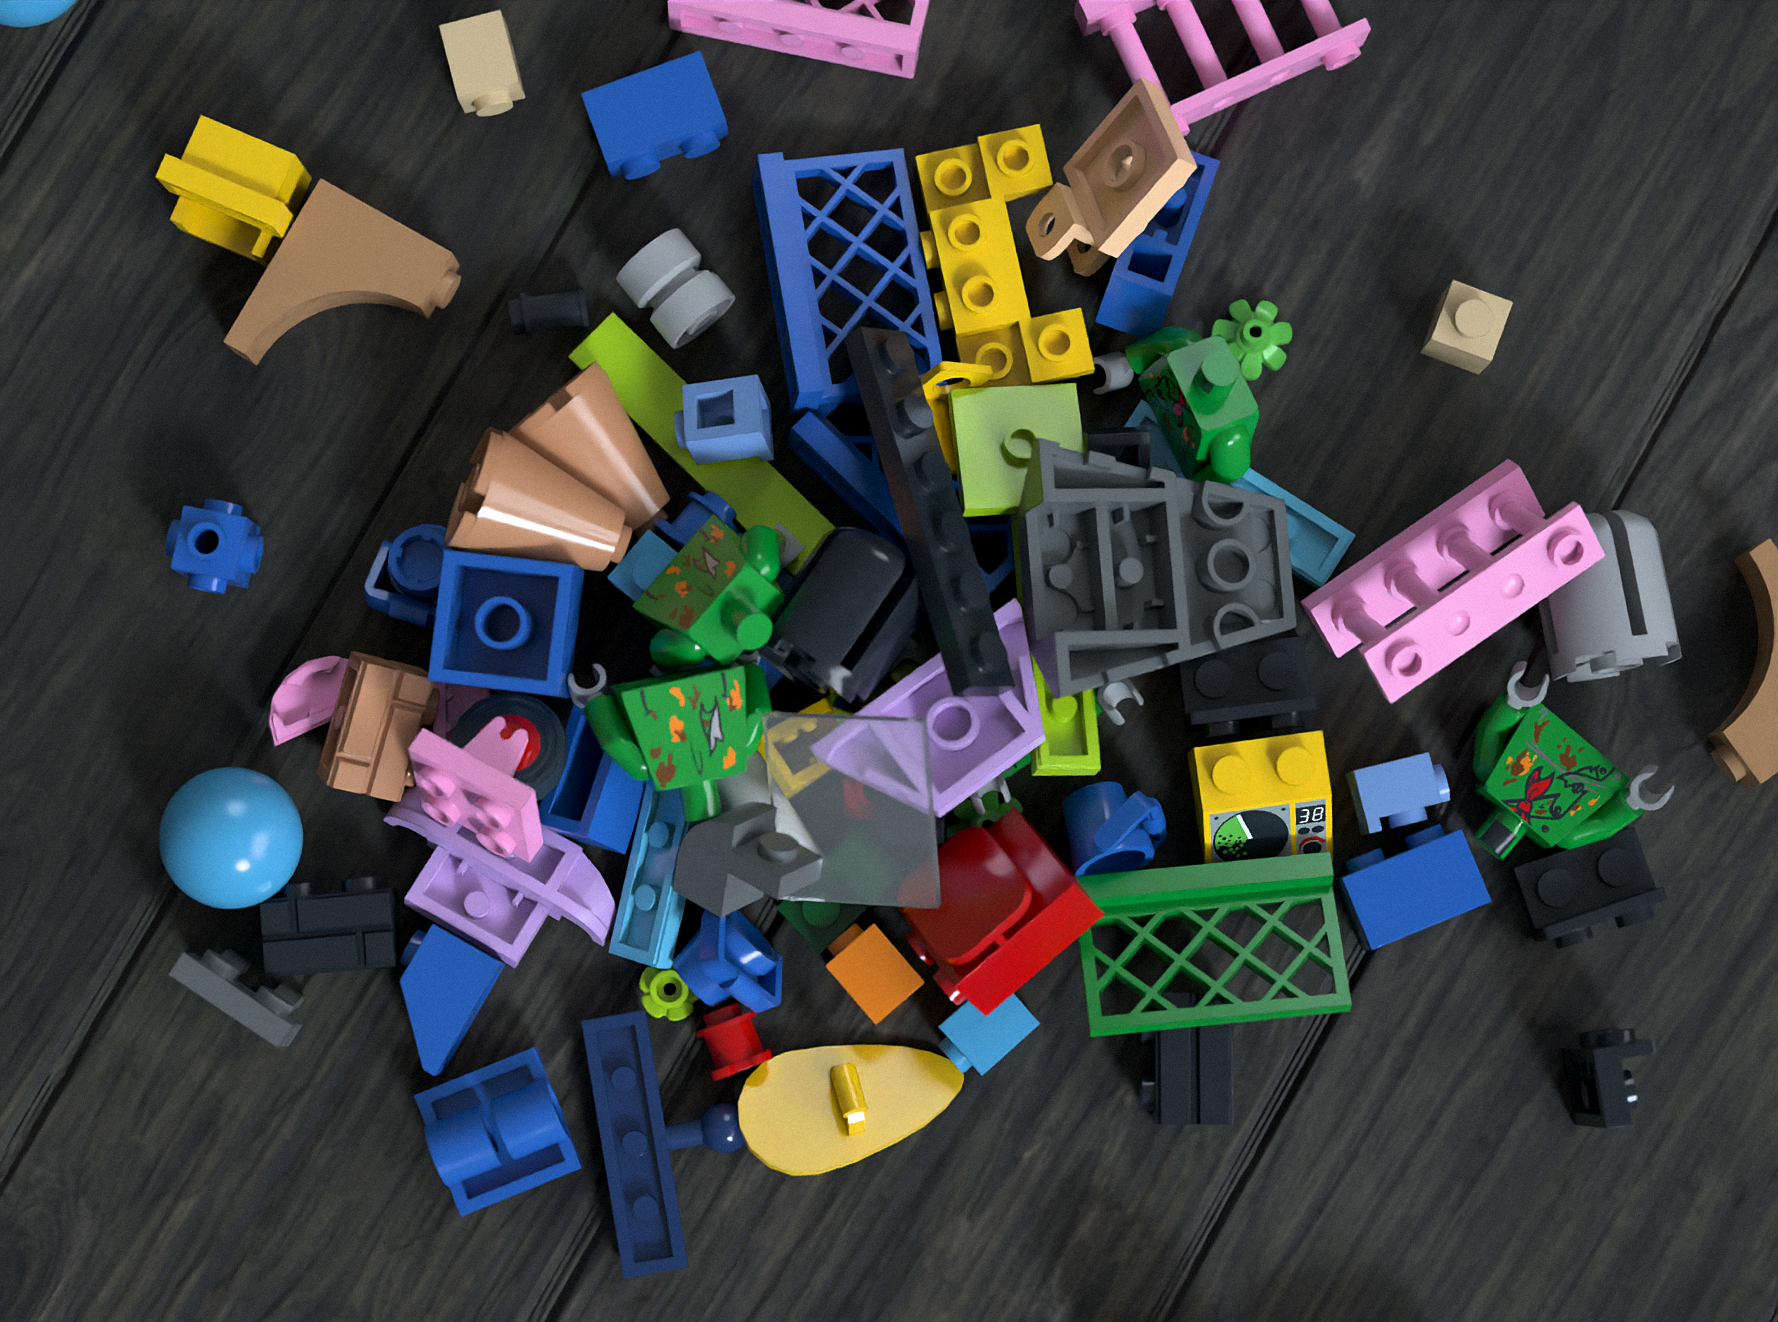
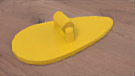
(841, 1103)

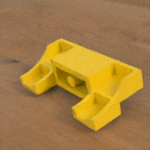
(979, 264)

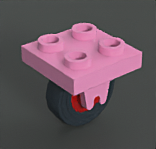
(493, 771)

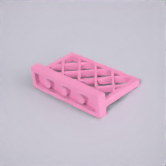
(809, 30)

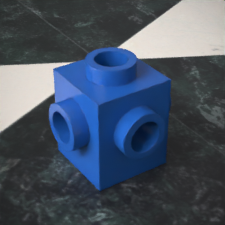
(234, 558)

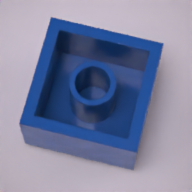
(506, 623)

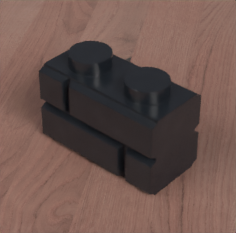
(332, 930)
(1189, 1071)

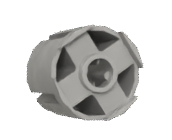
(1613, 608)

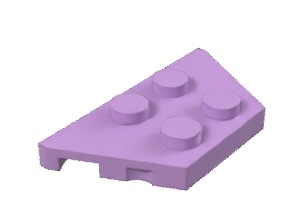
(970, 736)

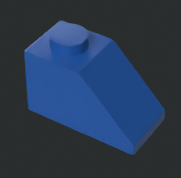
(444, 991)

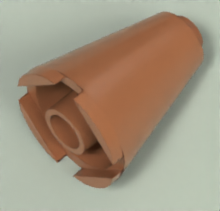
(595, 442)
(532, 510)

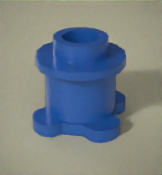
(693, 517)

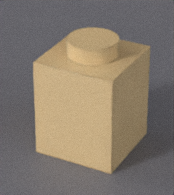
(482, 63)
(1466, 327)

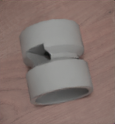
(669, 281)

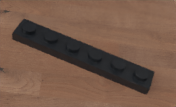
(929, 513)

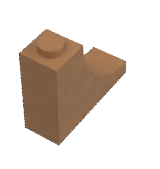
(340, 257)
(1749, 735)

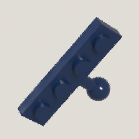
(639, 1142)

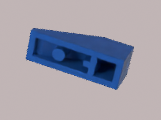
(1153, 261)

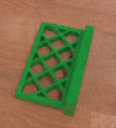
(1215, 892)

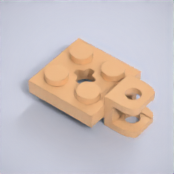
(1107, 195)

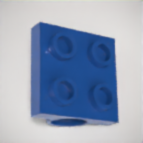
(497, 1131)

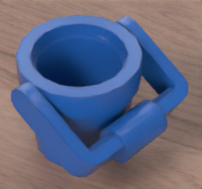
(414, 571)
(1111, 830)
(727, 959)

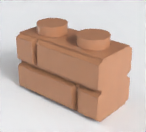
(375, 724)

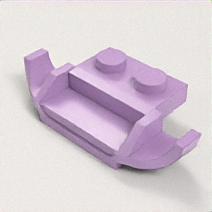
(502, 899)

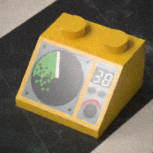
(1262, 798)

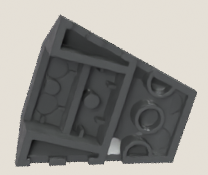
(1143, 567)

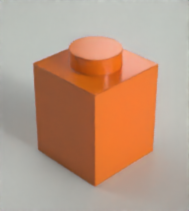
(872, 971)

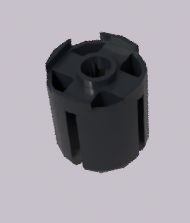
(846, 616)

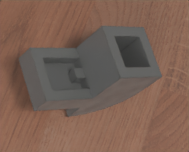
(740, 859)

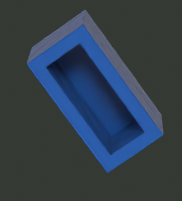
(656, 116)
(594, 796)
(1411, 888)

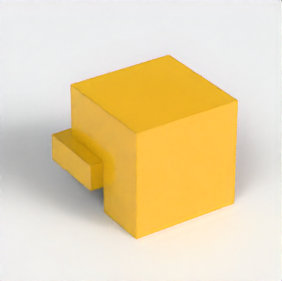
(235, 190)

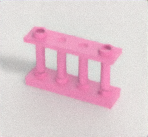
(1333, 48)
(1434, 552)

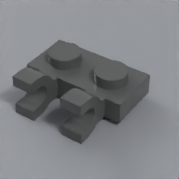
(262, 1012)

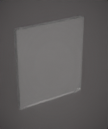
(861, 801)

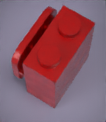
(1001, 912)

